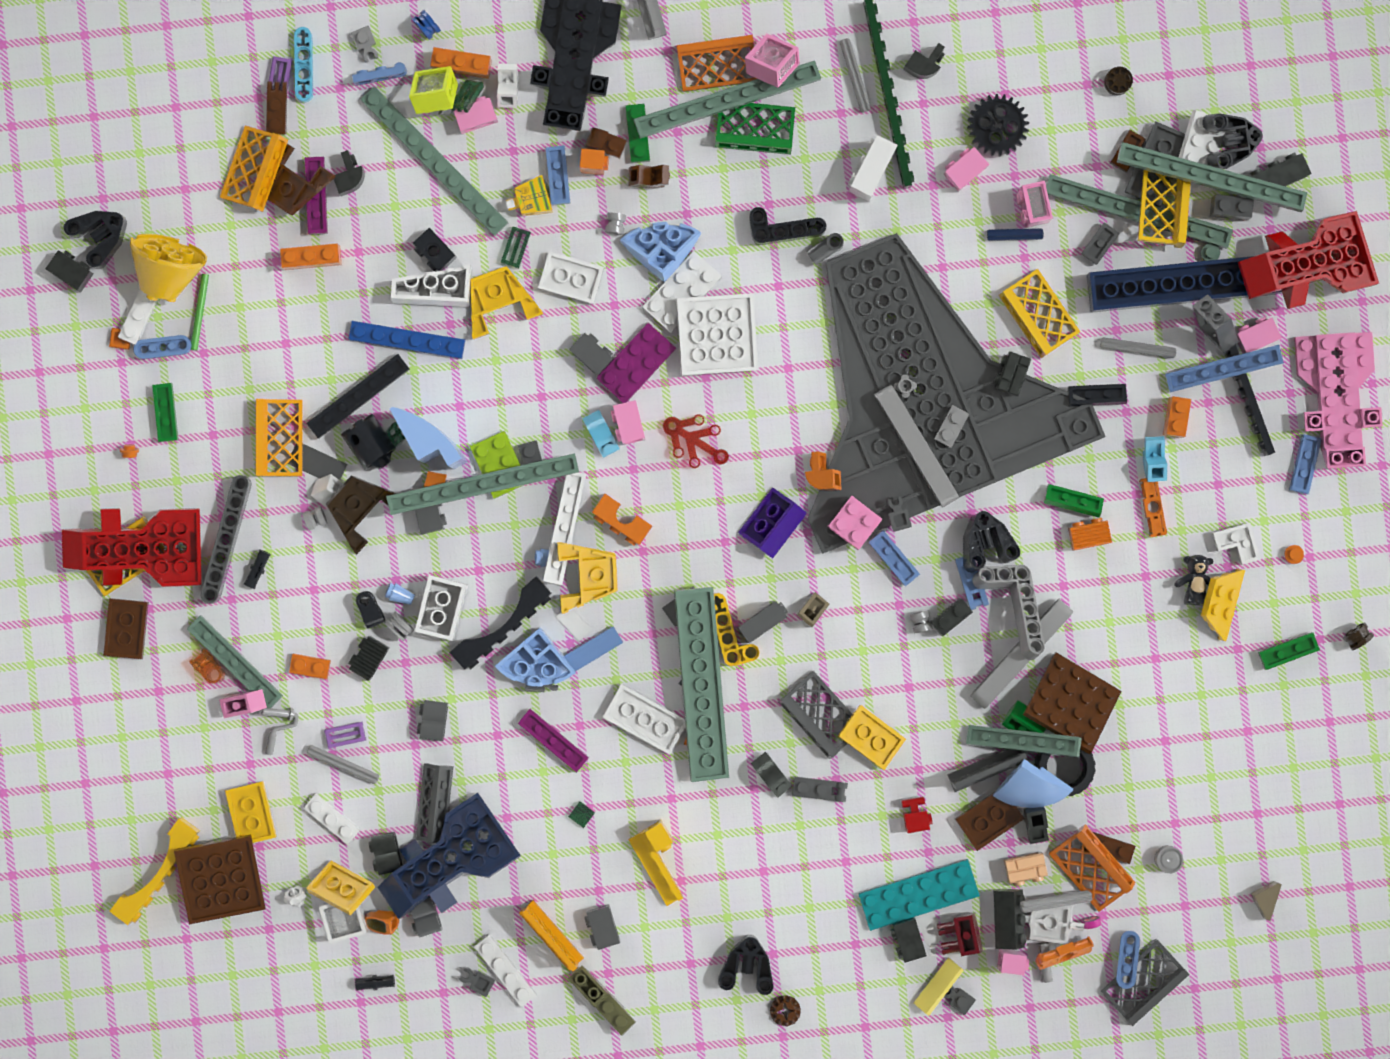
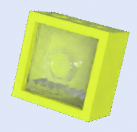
(433, 90)

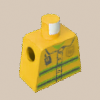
(531, 198)

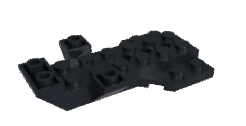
(572, 79)

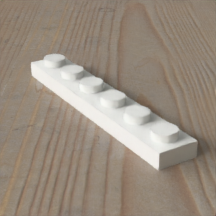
(564, 526)

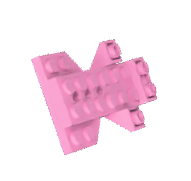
(1338, 417)

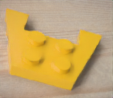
(496, 291)
(596, 574)

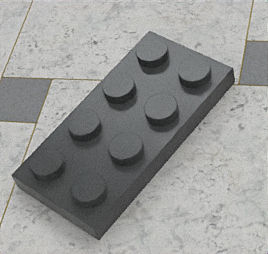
(1162, 140)

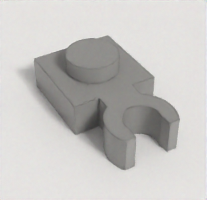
(364, 40)

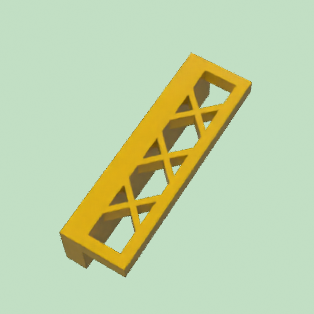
(656, 868)

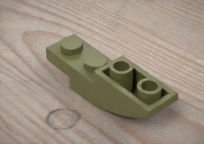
(602, 1000)

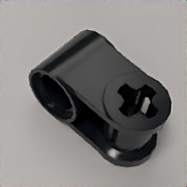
(371, 613)

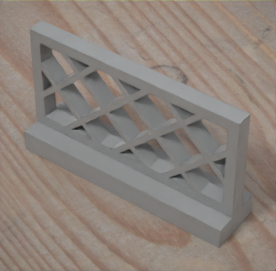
(652, 18)

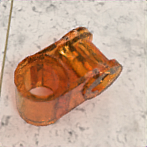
(205, 664)

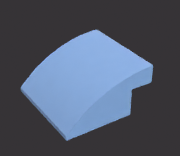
(427, 440)

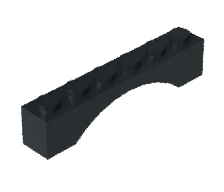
(531, 596)

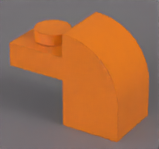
(820, 476)

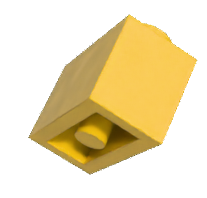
(659, 836)

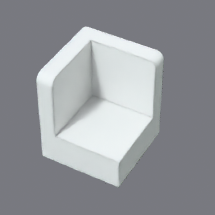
(325, 488)

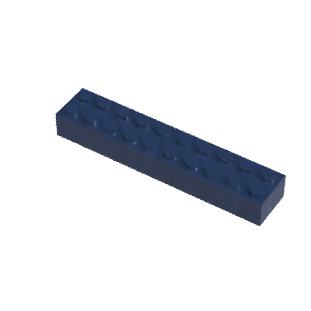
(1166, 284)

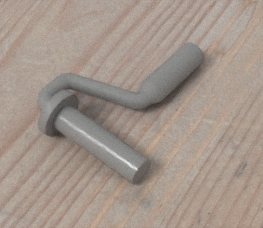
(289, 714)

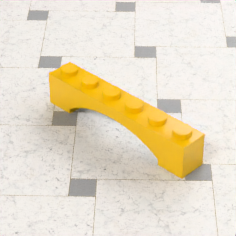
(129, 907)

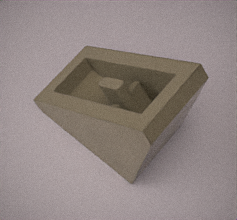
(813, 609)
(1266, 899)

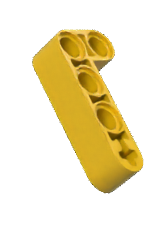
(733, 646)

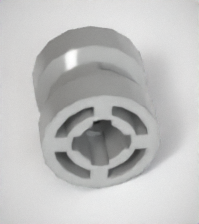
(615, 223)
(310, 520)
(921, 622)

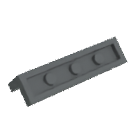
(437, 804)

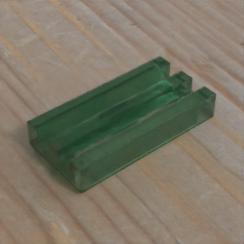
(469, 95)
(511, 263)
(401, 438)

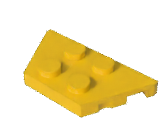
(1221, 602)

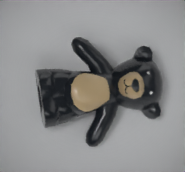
(1197, 579)

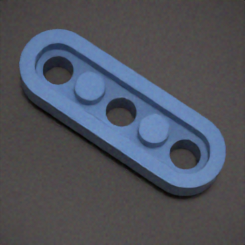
(154, 345)
(1128, 950)

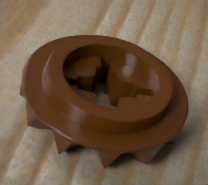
(778, 1004)

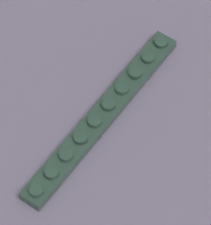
(723, 101)
(434, 161)
(1211, 177)
(1130, 209)
(482, 484)

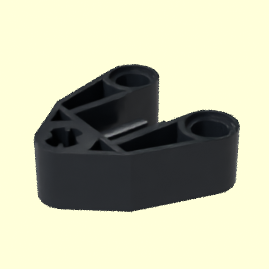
(1246, 136)
(107, 247)
(987, 535)
(731, 964)

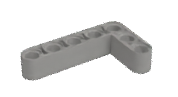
(1019, 603)

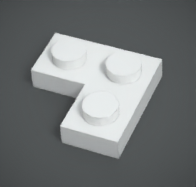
(1241, 538)

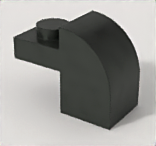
(924, 67)
(353, 178)
(771, 774)
(1036, 824)

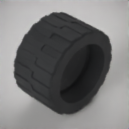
(1086, 775)

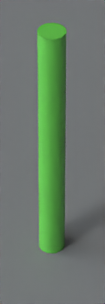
(199, 311)

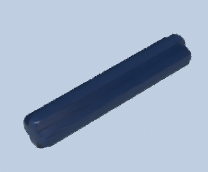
(1015, 234)

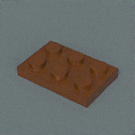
(126, 628)
(988, 820)

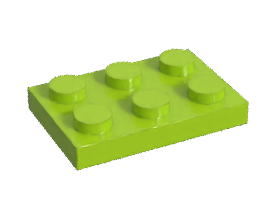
(495, 455)

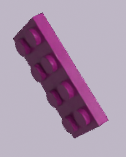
(636, 363)

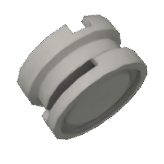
(401, 624)
(1168, 859)

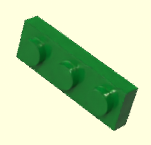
(638, 147)
(165, 412)
(1073, 500)
(1289, 651)

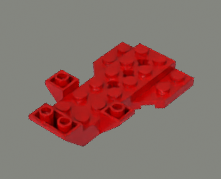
(1294, 265)
(115, 547)

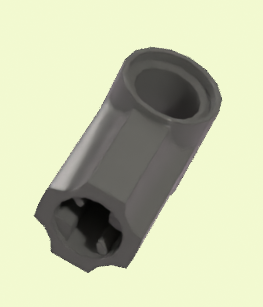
(824, 249)

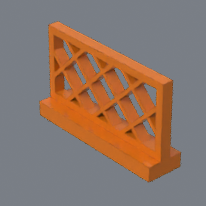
(709, 47)
(1103, 857)

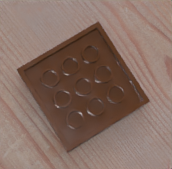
(1072, 702)
(219, 879)

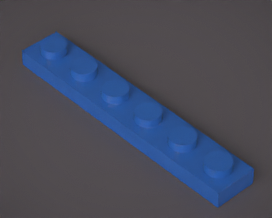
(407, 339)

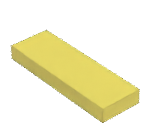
(938, 986)

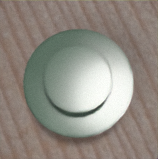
(1210, 252)

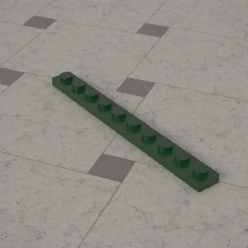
(887, 85)

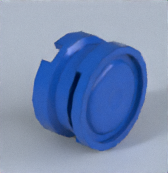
(426, 24)

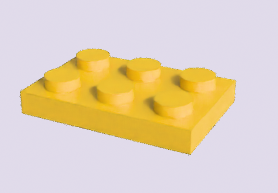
(871, 737)
(251, 812)
(340, 887)

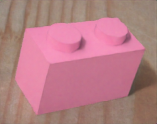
(479, 116)
(966, 168)
(1258, 335)
(243, 703)
(1012, 962)

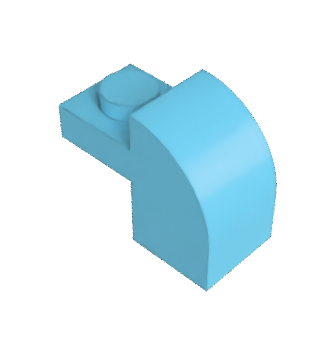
(601, 433)
(1154, 459)

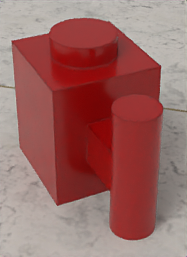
(917, 819)

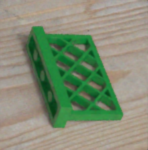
(756, 143)

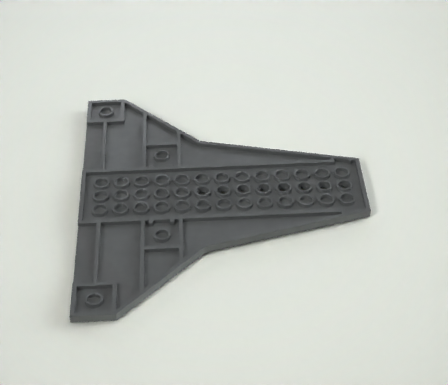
(1002, 429)

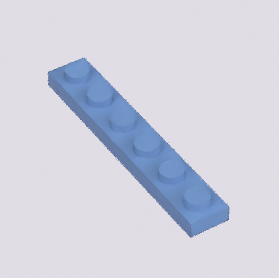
(1224, 368)

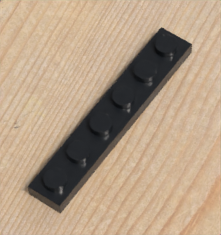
(358, 396)
(1252, 409)

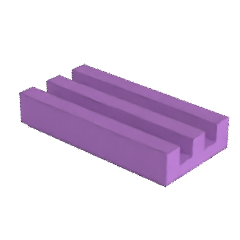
(288, 70)
(361, 731)

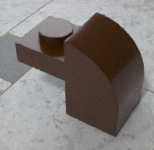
(603, 140)
(649, 176)

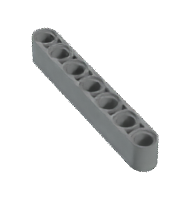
(916, 446)
(1015, 661)

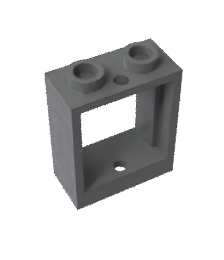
(1214, 320)
(763, 621)

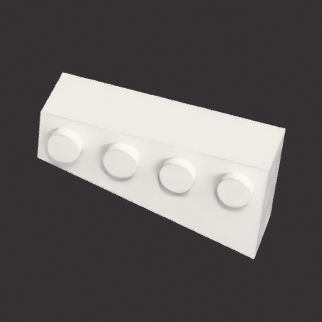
(438, 288)

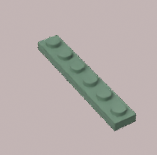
(233, 660)
(1023, 741)

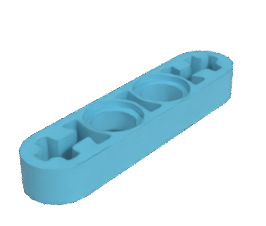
(303, 64)

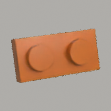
(310, 666)

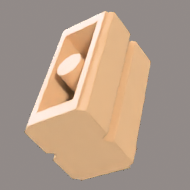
(1025, 868)

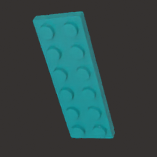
(919, 894)

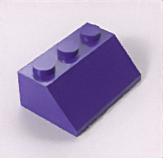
(772, 522)

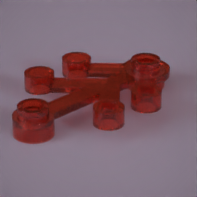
(692, 439)

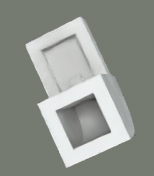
(507, 85)

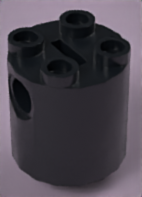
(369, 443)

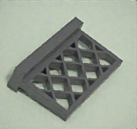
(806, 722)
(985, 768)
(1157, 995)

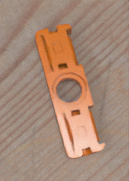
(1155, 520)
(1064, 953)

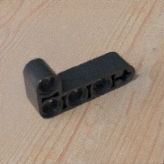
(788, 227)

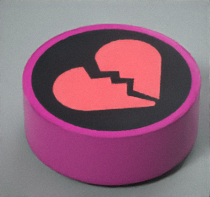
(1091, 922)

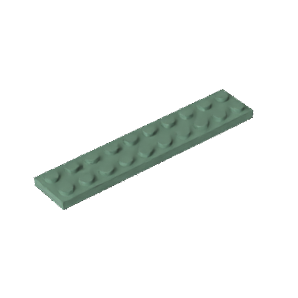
(701, 684)

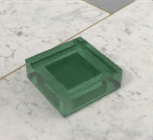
(581, 814)

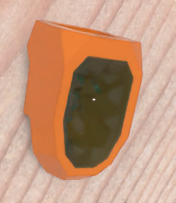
(382, 922)

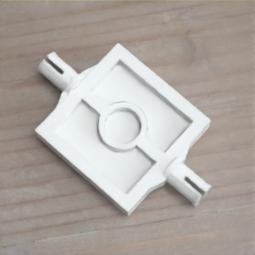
(1052, 924)

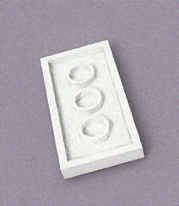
(689, 280)
(645, 719)

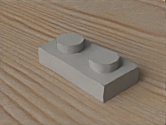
(951, 426)

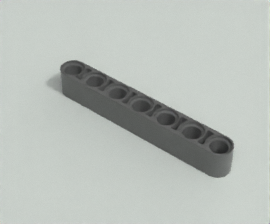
(219, 546)

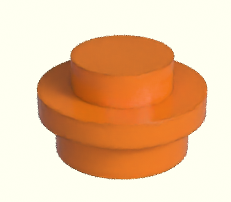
(129, 451)
(1294, 554)

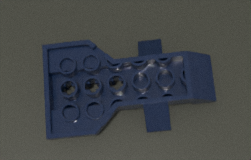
(429, 872)

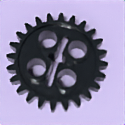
(983, 134)

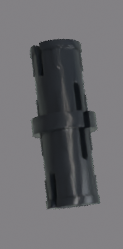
(257, 569)
(374, 982)

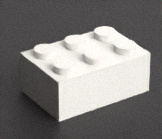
(871, 167)
(441, 607)

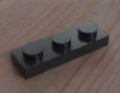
(1098, 394)

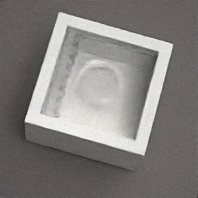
(340, 925)

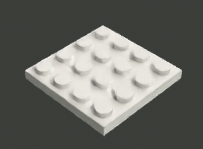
(717, 334)

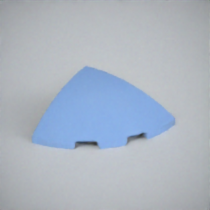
(661, 246)
(536, 662)
(1032, 787)

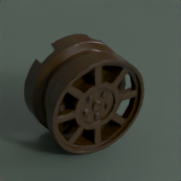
(1118, 81)
(1358, 636)

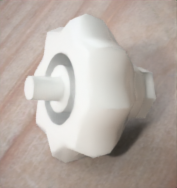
(295, 896)

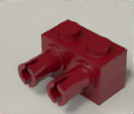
(967, 933)

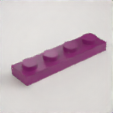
(317, 206)
(553, 740)

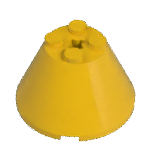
(165, 265)

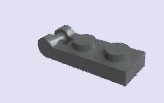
(819, 789)

